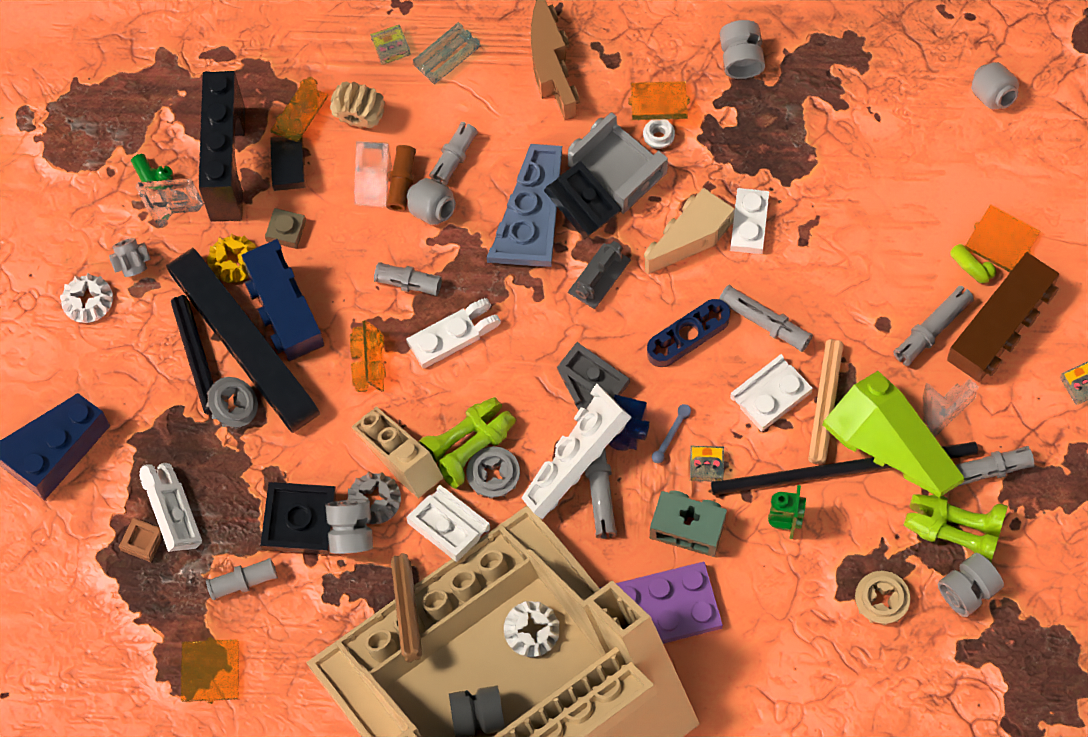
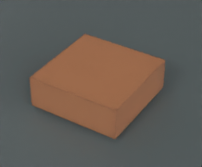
(141, 540)

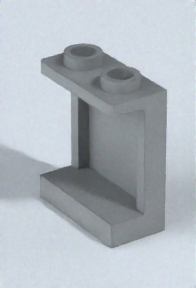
(618, 161)

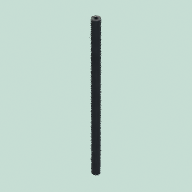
(821, 472)

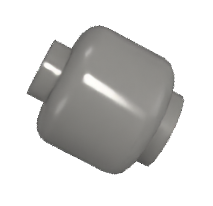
(995, 86)
(430, 201)

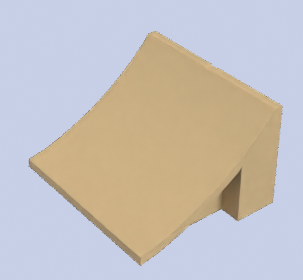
(596, 681)

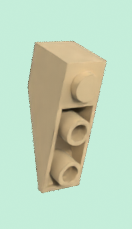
(696, 229)
(398, 452)

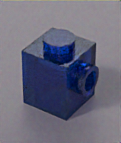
(635, 428)

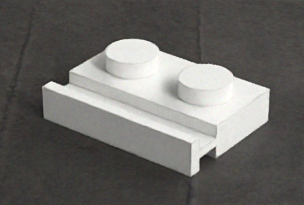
(771, 393)
(448, 523)

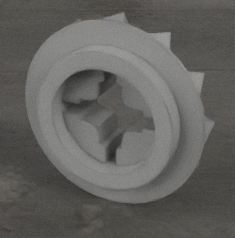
(243, 398)
(491, 458)
(382, 509)

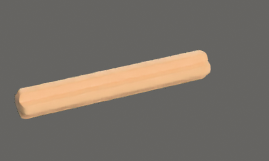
(825, 400)

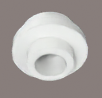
(655, 126)

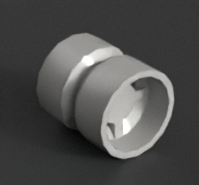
(742, 49)
(349, 526)
(967, 588)

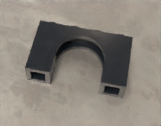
(220, 122)

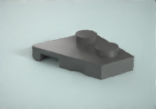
(584, 369)

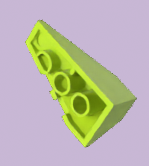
(886, 426)

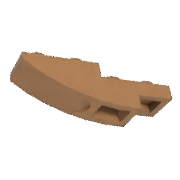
(549, 59)

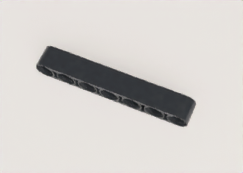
(243, 340)

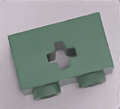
(699, 536)

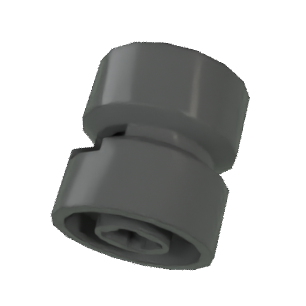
(476, 711)

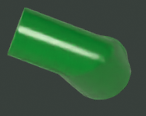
(147, 173)

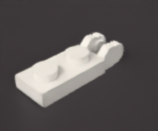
(451, 334)
(170, 507)

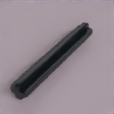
(193, 348)

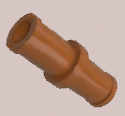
(400, 178)

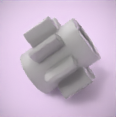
(129, 257)

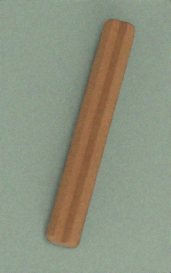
(406, 608)

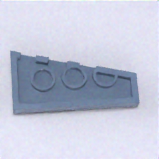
(530, 215)

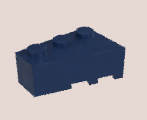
(281, 301)
(52, 444)

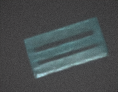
(441, 43)

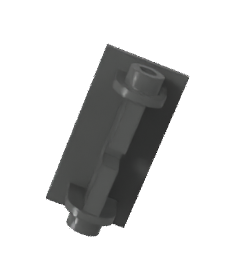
(600, 274)

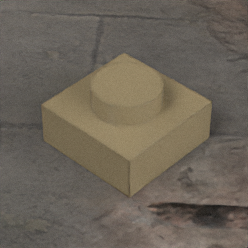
(285, 227)

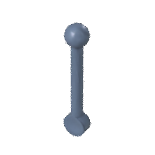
(683, 412)

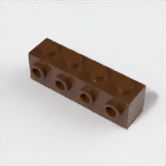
(1003, 317)

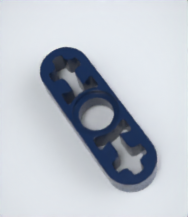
(712, 328)

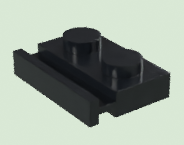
(582, 200)

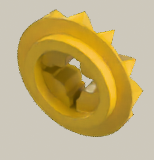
(229, 271)

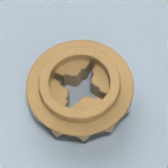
(885, 583)

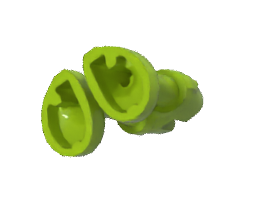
(476, 419)
(935, 512)

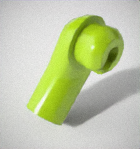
(971, 265)

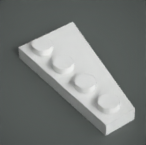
(575, 453)

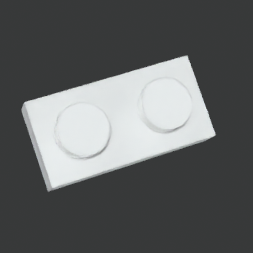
(749, 221)

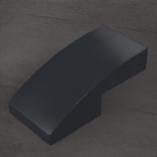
(287, 163)

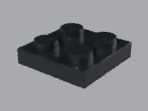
(297, 518)

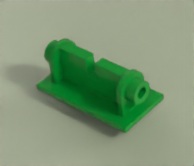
(787, 511)

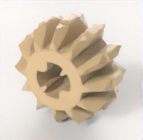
(357, 105)

